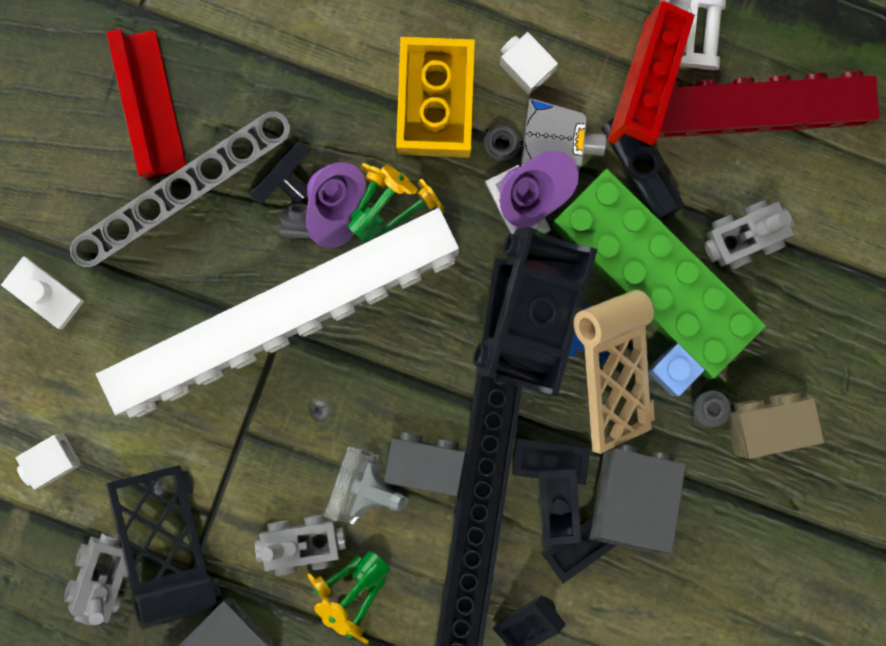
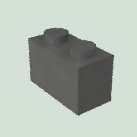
(424, 465)

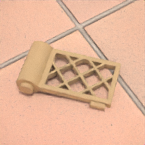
(610, 328)

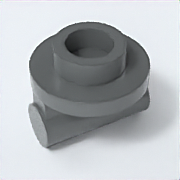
(294, 222)
(711, 408)

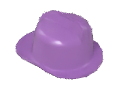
(537, 188)
(332, 198)

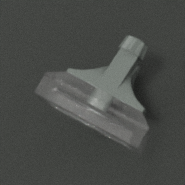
(361, 488)

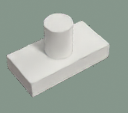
(42, 293)

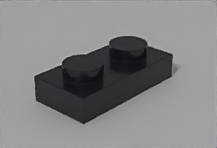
(539, 455)
(572, 558)

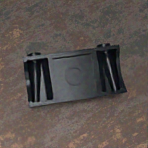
(537, 311)

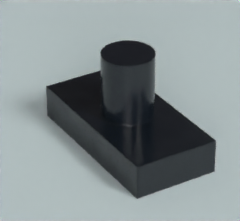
(282, 175)
(530, 623)

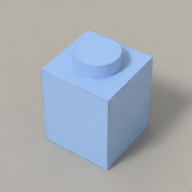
(675, 370)

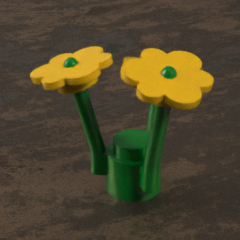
(367, 222)
(368, 574)

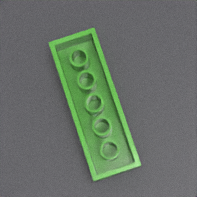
(646, 256)

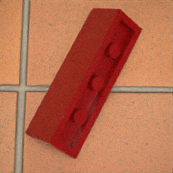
(652, 74)
(147, 103)

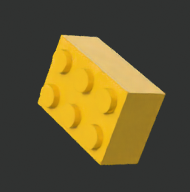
(435, 97)

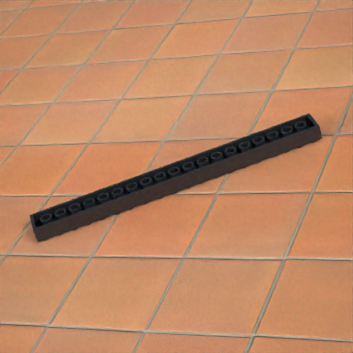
(480, 494)

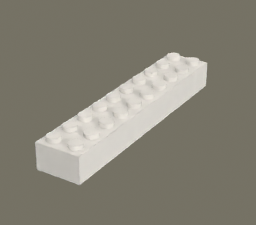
(277, 314)

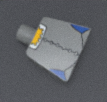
(558, 129)

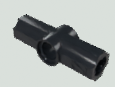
(653, 187)

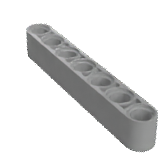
(168, 202)

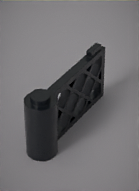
(177, 594)

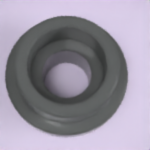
(506, 132)

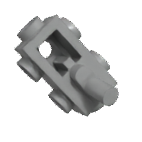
(760, 229)
(287, 547)
(97, 585)

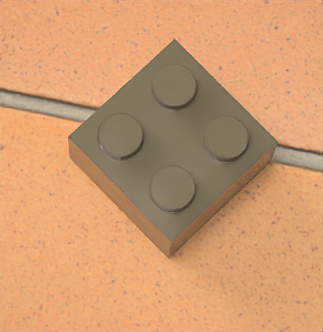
(774, 427)

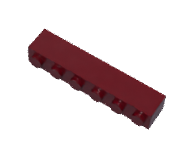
(771, 105)

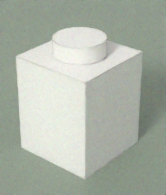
(527, 62)
(47, 461)

